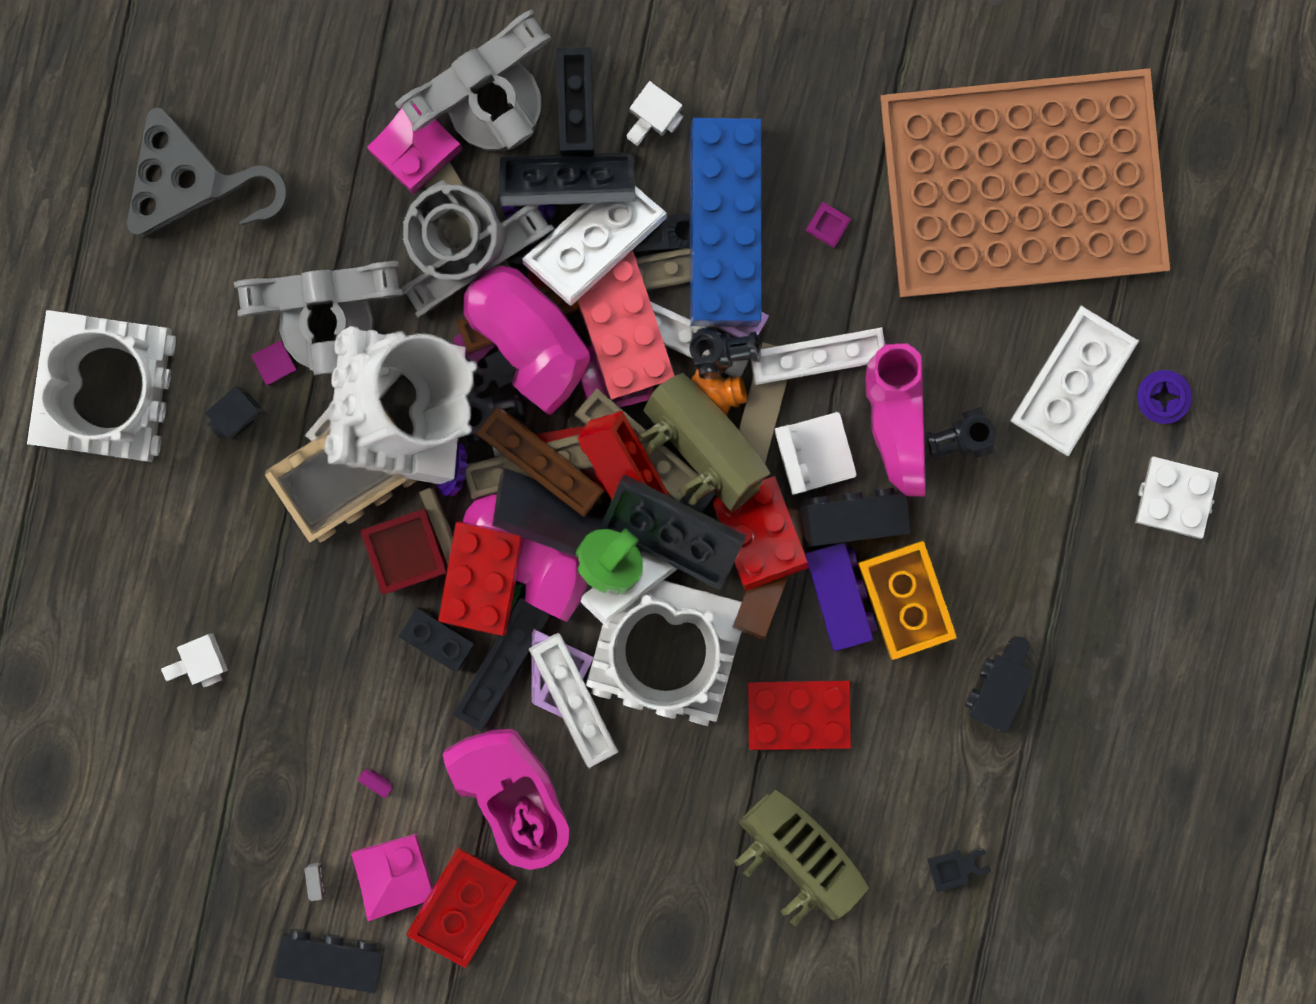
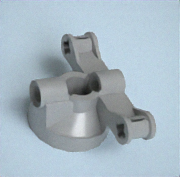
(492, 62)
(490, 245)
(298, 295)

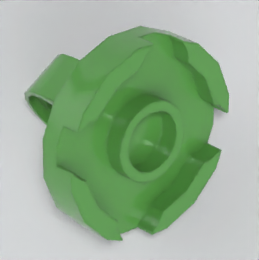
(610, 560)

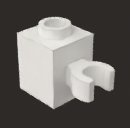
(654, 111)
(200, 660)

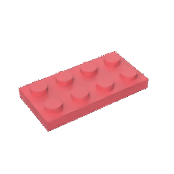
(625, 331)

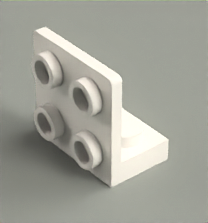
(815, 453)

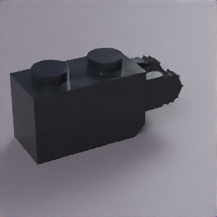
(1001, 687)

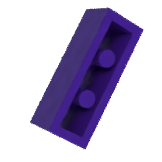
(840, 596)

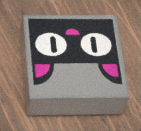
(315, 881)

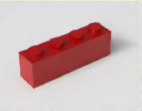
(617, 451)

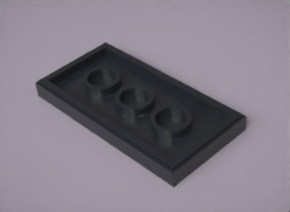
(567, 179)
(540, 516)
(674, 532)

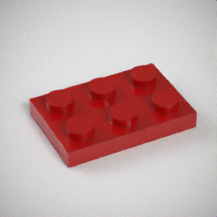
(771, 540)
(481, 578)
(799, 715)
(461, 907)

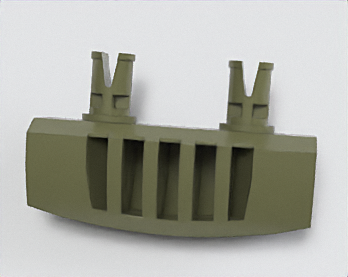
(706, 441)
(805, 854)

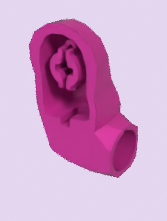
(529, 334)
(897, 415)
(549, 574)
(512, 795)

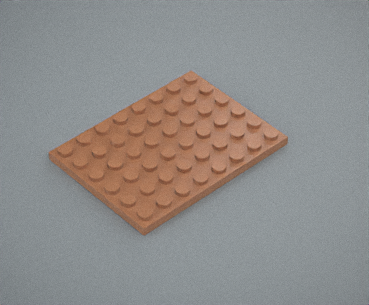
(1025, 183)

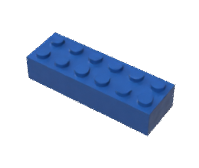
(725, 222)

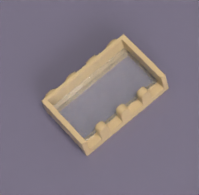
(326, 493)

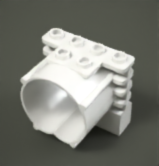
(64, 344)
(439, 415)
(678, 605)

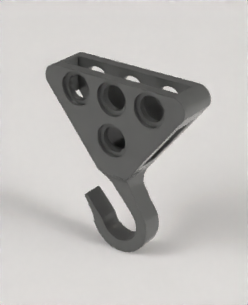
(175, 159)

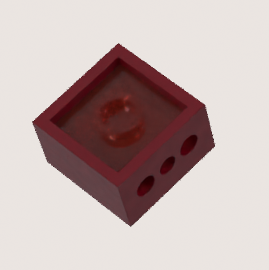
(404, 551)

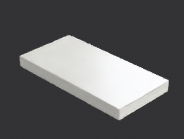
(592, 244)
(1074, 381)

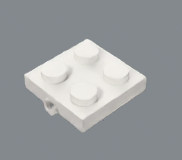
(1176, 497)

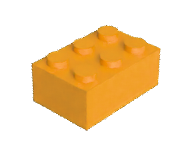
(907, 600)

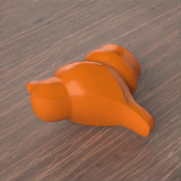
(723, 391)

